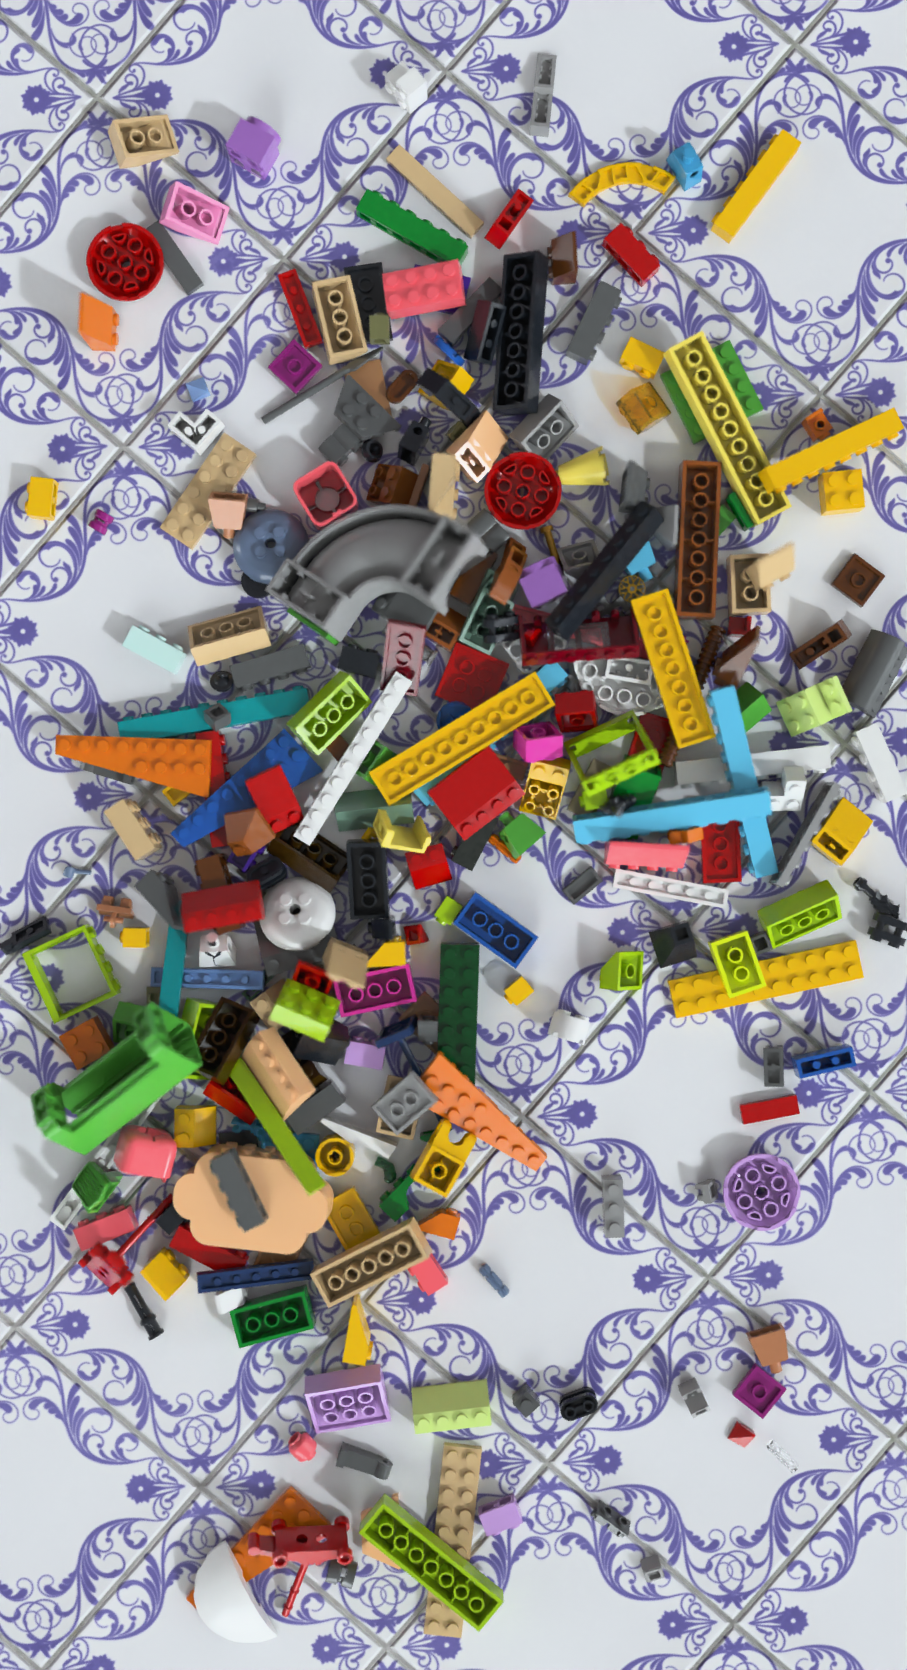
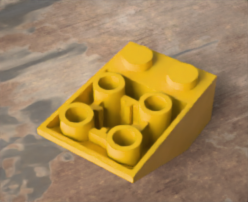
(545, 787)
(841, 832)

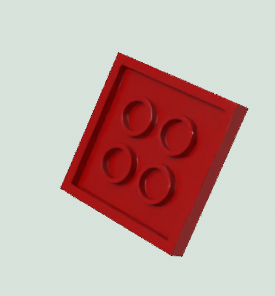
(471, 677)

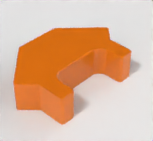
(686, 836)

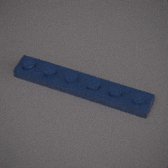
(254, 1275)

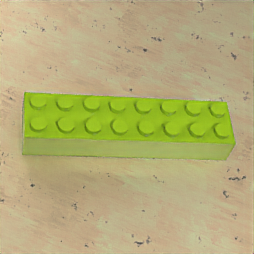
(431, 1562)

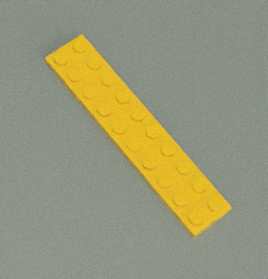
(462, 738)
(781, 974)

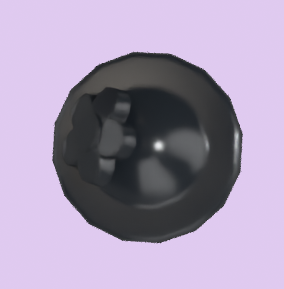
(372, 450)
(221, 681)

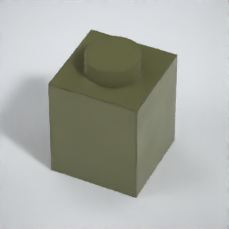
(379, 329)

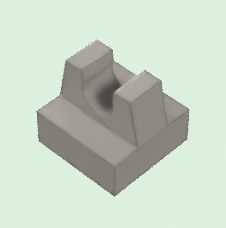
(709, 1191)

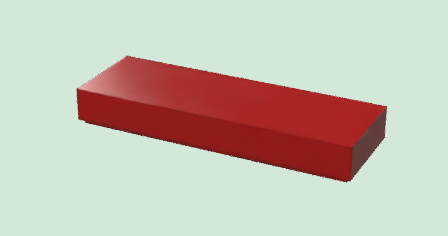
(769, 1109)

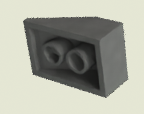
(633, 487)
(162, 896)

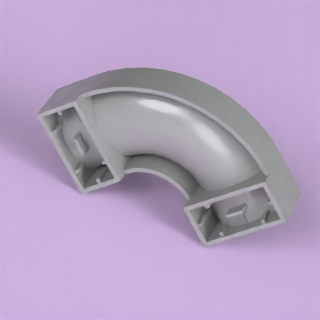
(371, 556)

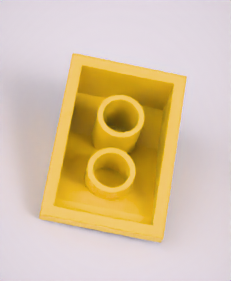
(358, 1343)

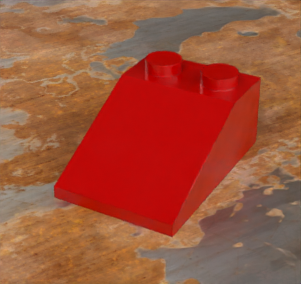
(274, 798)
(312, 977)

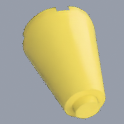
(585, 469)

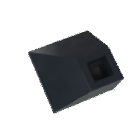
(673, 944)

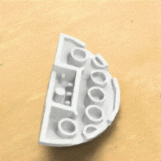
(620, 684)
(227, 1601)

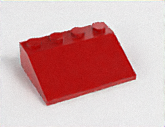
(476, 792)

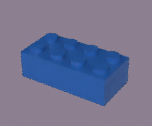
(495, 929)

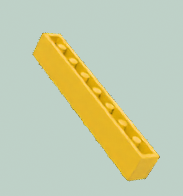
(828, 452)

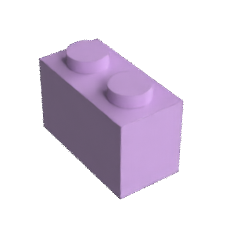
(364, 1053)
(500, 1515)

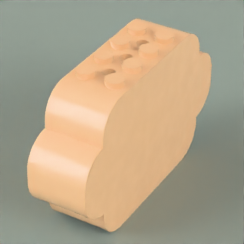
(289, 1207)

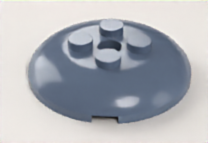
(257, 531)

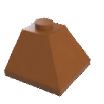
(247, 831)

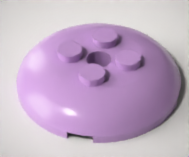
(771, 1207)

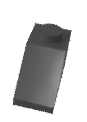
(428, 1029)

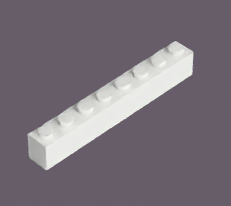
(764, 763)

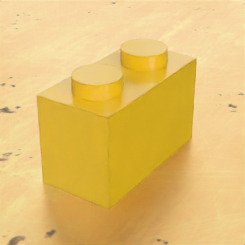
(641, 358)
(41, 498)

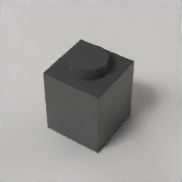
(526, 1400)

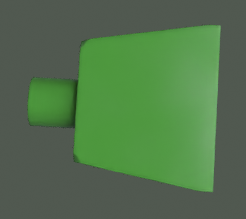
(519, 833)

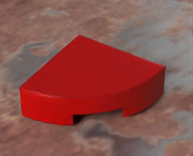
(532, 636)

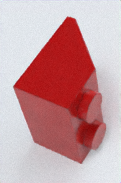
(576, 711)
(428, 867)

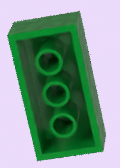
(273, 1316)

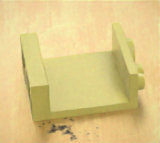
(400, 837)

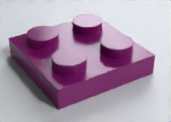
(295, 366)
(759, 1391)

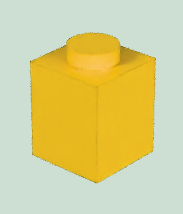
(135, 937)
(518, 990)

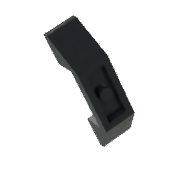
(449, 395)

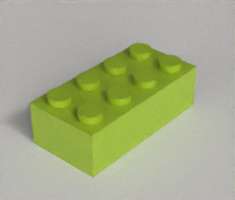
(329, 712)

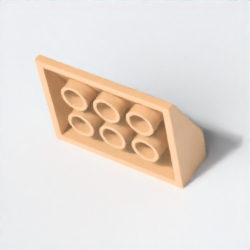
(277, 1072)

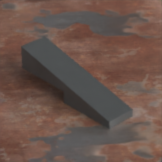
(462, 319)

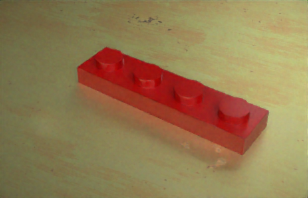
(300, 309)

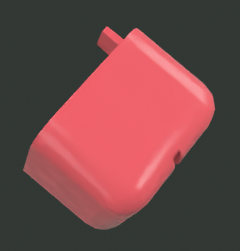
(331, 477)
(145, 1152)

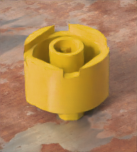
(327, 1162)

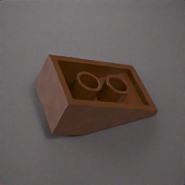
(735, 659)

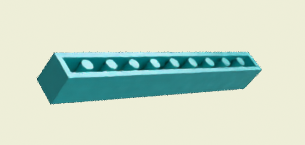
(191, 721)

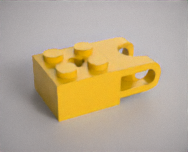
(446, 1155)

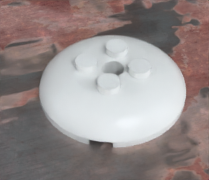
(300, 930)

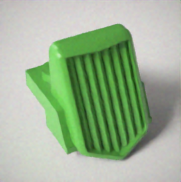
(95, 1186)

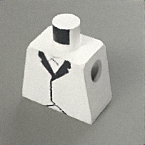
(217, 951)

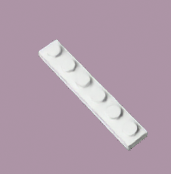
(670, 888)

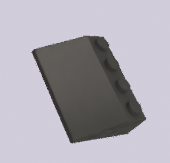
(406, 607)
(280, 960)

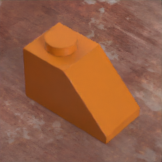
(441, 1223)

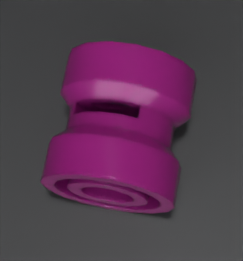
(98, 525)

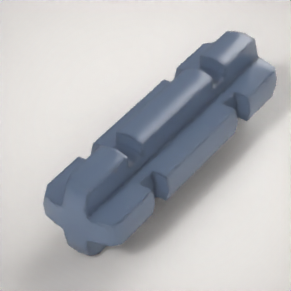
(494, 1280)

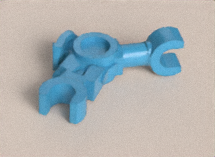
(256, 1128)

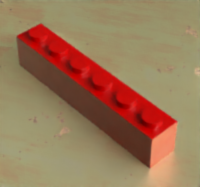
(218, 776)

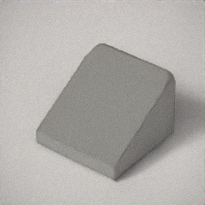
(652, 1568)

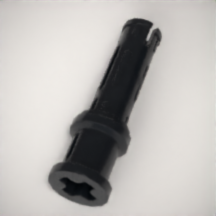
(145, 1321)

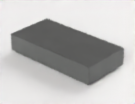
(582, 885)

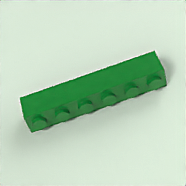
(410, 229)

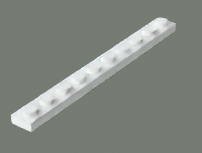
(352, 758)
(104, 1159)

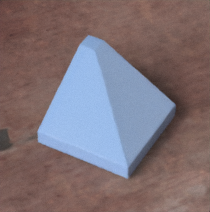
(198, 389)

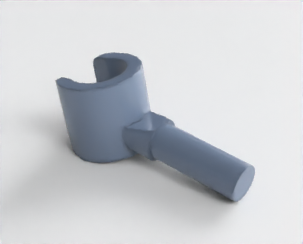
(69, 871)

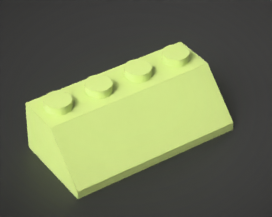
(451, 1406)

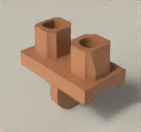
(114, 912)

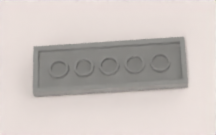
(808, 828)

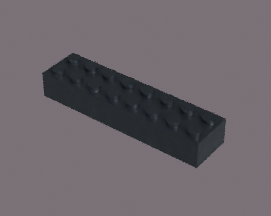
(521, 333)

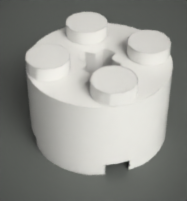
(568, 1027)

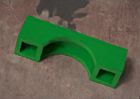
(396, 1202)

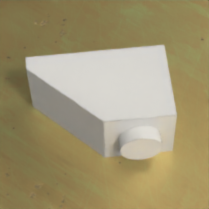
(230, 1299)

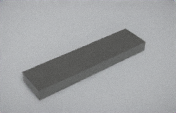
(175, 259)

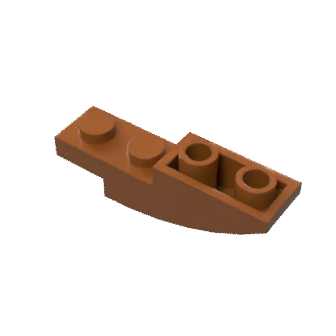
(509, 571)

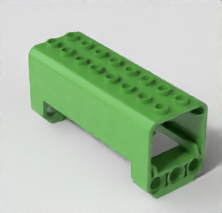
(120, 1082)

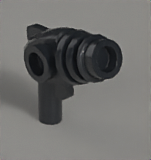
(617, 804)

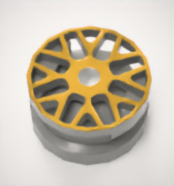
(630, 587)

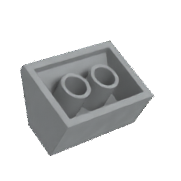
(545, 430)

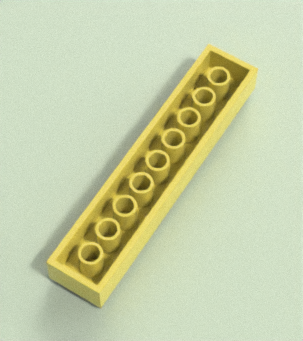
(724, 425)

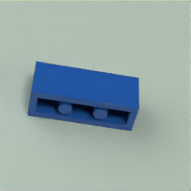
(823, 1061)

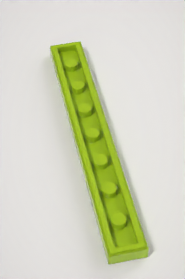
(276, 1128)

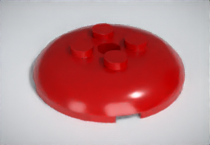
(115, 247)
(527, 472)

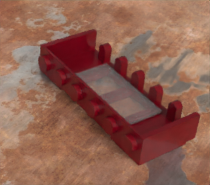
(593, 640)

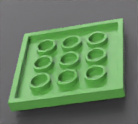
(737, 379)

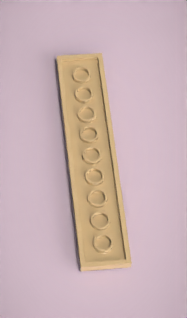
(454, 1525)

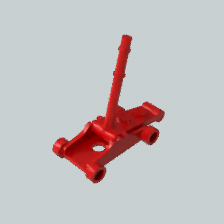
(110, 1265)
(302, 1546)

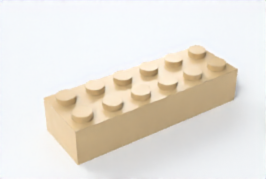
(371, 1262)

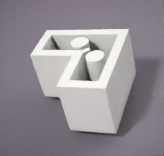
(407, 86)
(197, 434)
(789, 792)

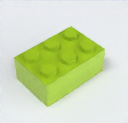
(305, 1010)

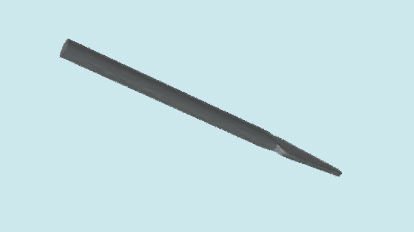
(352, 366)

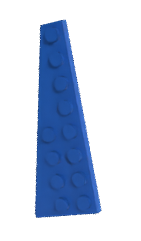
(234, 793)

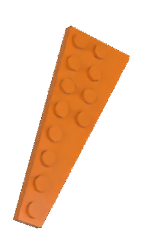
(168, 762)
(476, 1113)
(290, 1507)

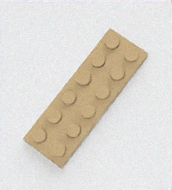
(218, 473)

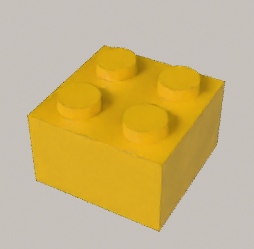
(841, 492)

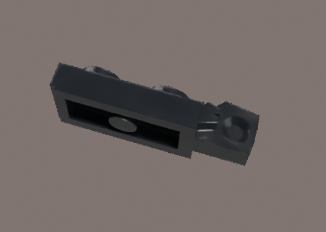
(26, 935)

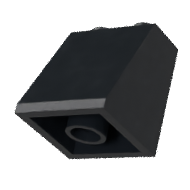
(323, 1052)

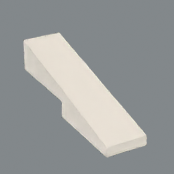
(350, 1133)

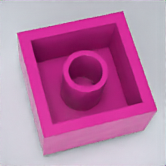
(538, 742)

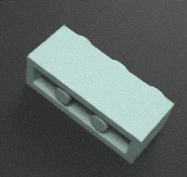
(155, 648)

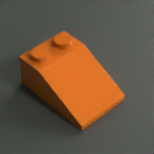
(98, 324)

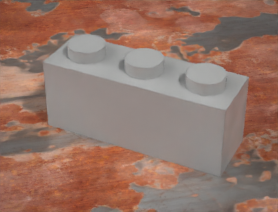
(613, 1206)

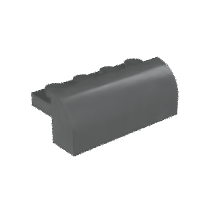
(874, 671)

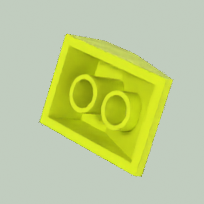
(737, 963)

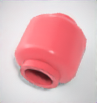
(302, 1446)

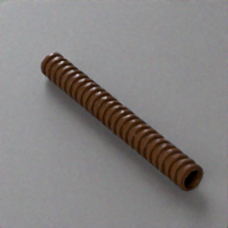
(702, 669)

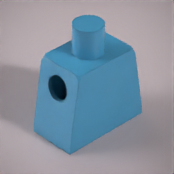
(685, 163)

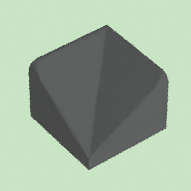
(217, 717)
(761, 942)

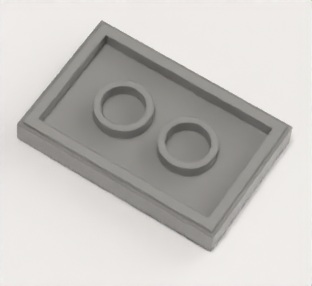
(405, 1102)

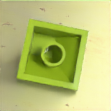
(623, 971)

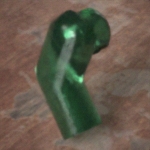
(388, 1168)

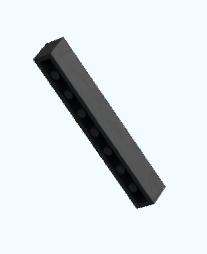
(604, 570)

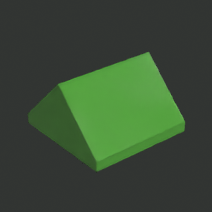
(752, 705)

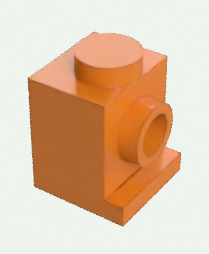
(813, 430)

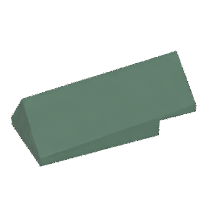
(483, 604)
(359, 809)

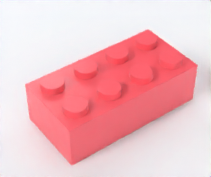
(424, 289)

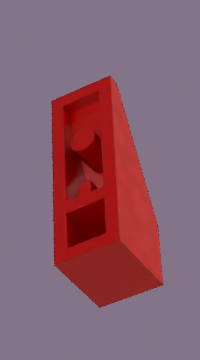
(508, 219)

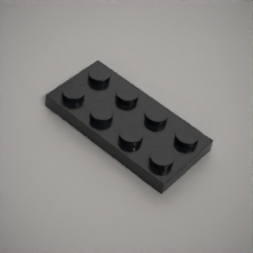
(369, 293)

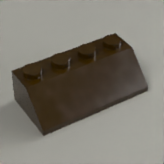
(319, 863)
(225, 1039)

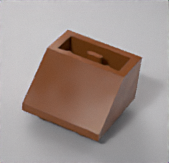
(392, 485)
(446, 629)

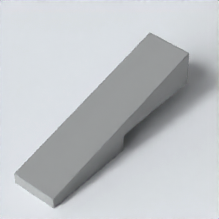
(543, 95)

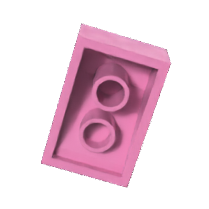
(193, 213)

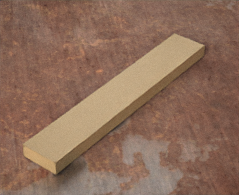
(435, 191)

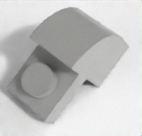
(693, 1397)

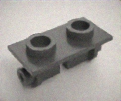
(617, 1523)

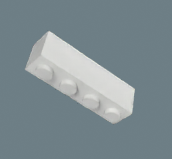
(879, 763)

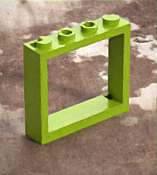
(602, 735)
(43, 983)

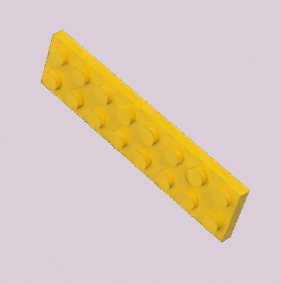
(672, 668)

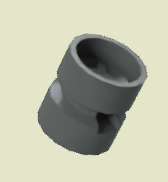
(334, 1572)

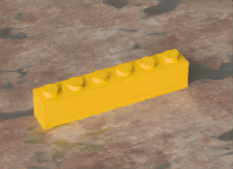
(755, 186)

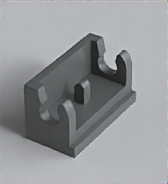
(773, 1066)

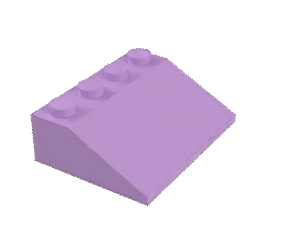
(347, 1398)

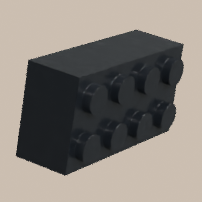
(368, 879)

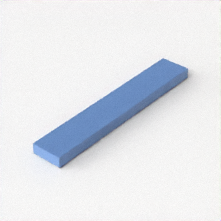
(215, 978)

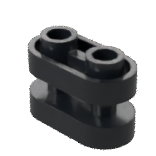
(492, 621)
(267, 872)
(878, 934)
(578, 1403)

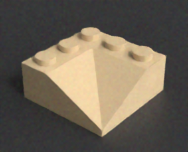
(444, 475)

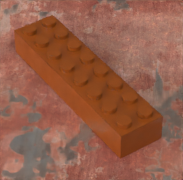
(697, 540)

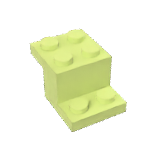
(814, 706)

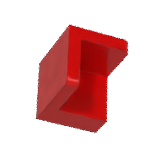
(738, 626)

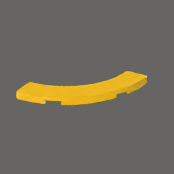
(621, 174)

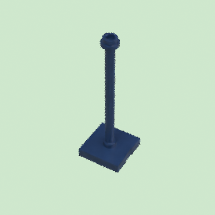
(398, 1032)

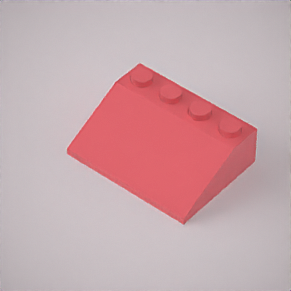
(645, 854)

